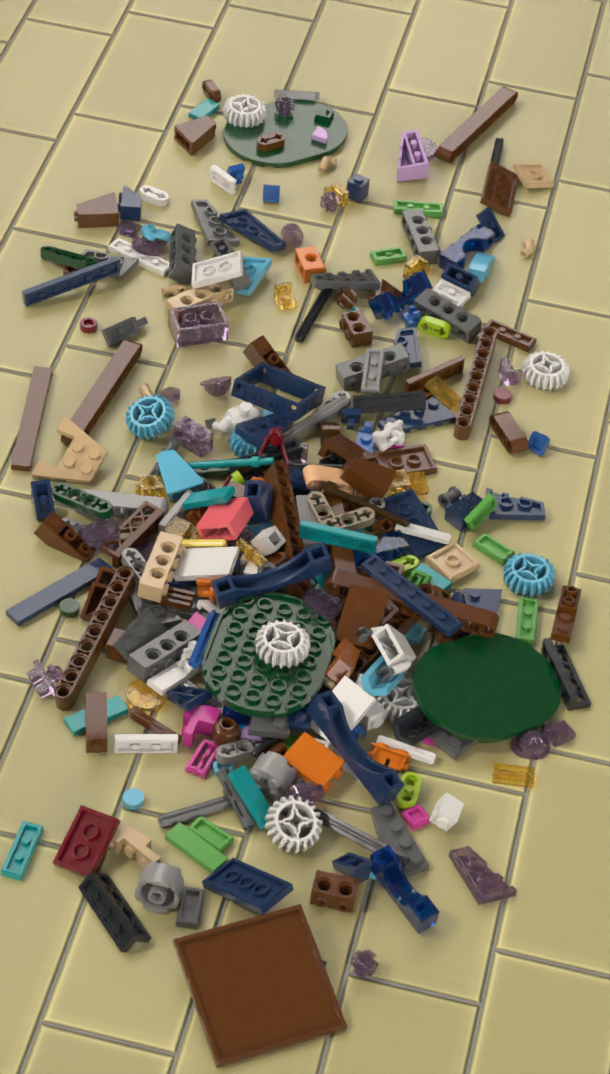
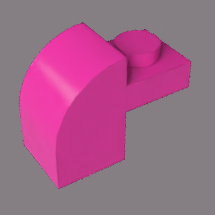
(199, 721)

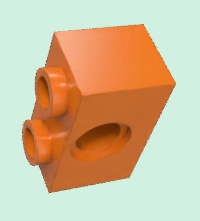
(308, 262)

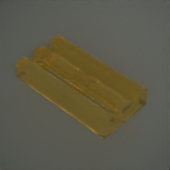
(443, 392)
(513, 777)

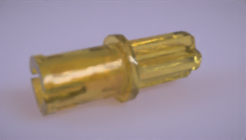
(250, 553)

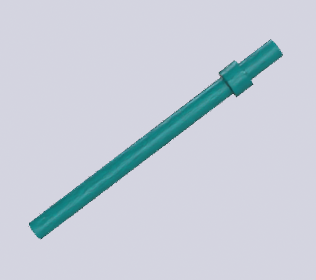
(254, 461)

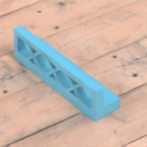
(371, 681)

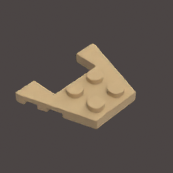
(80, 460)

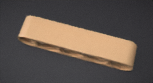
(318, 477)

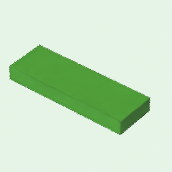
(429, 209)
(527, 620)
(195, 848)

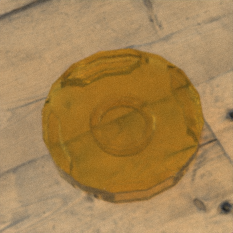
(144, 697)

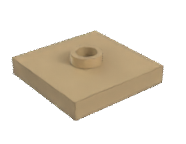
(533, 175)
(452, 562)

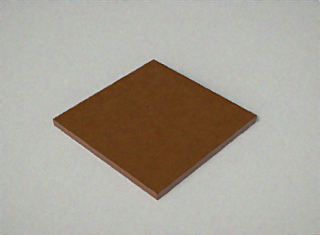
(259, 985)

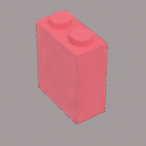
(225, 519)

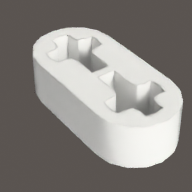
(154, 196)

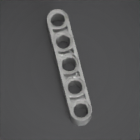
(126, 504)

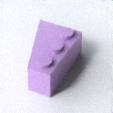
(412, 157)

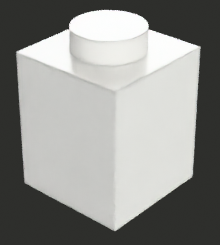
(268, 541)
(374, 717)
(446, 812)

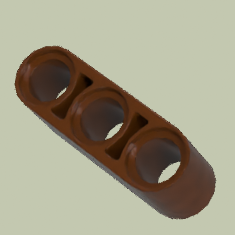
(508, 432)

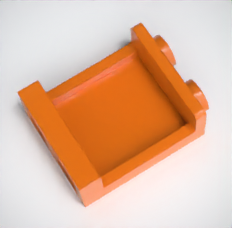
(314, 761)

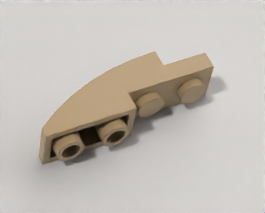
(133, 844)

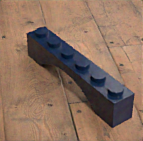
(307, 564)
(331, 719)

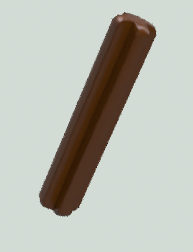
(150, 723)

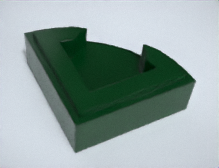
(324, 116)

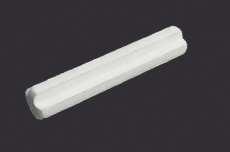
(424, 532)
(415, 752)

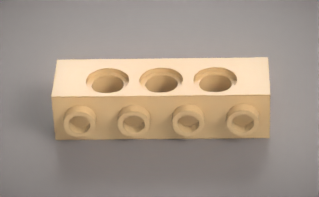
(217, 292)
(160, 567)

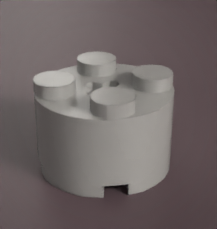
(273, 774)
(159, 887)

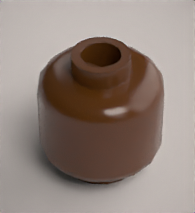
(225, 731)

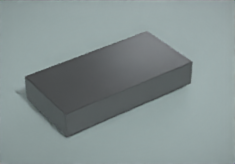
(190, 907)

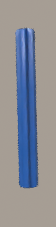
(199, 649)

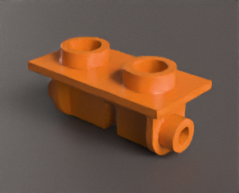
(397, 758)

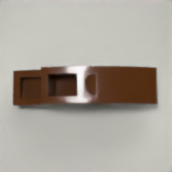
(565, 614)

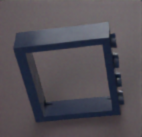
(245, 389)

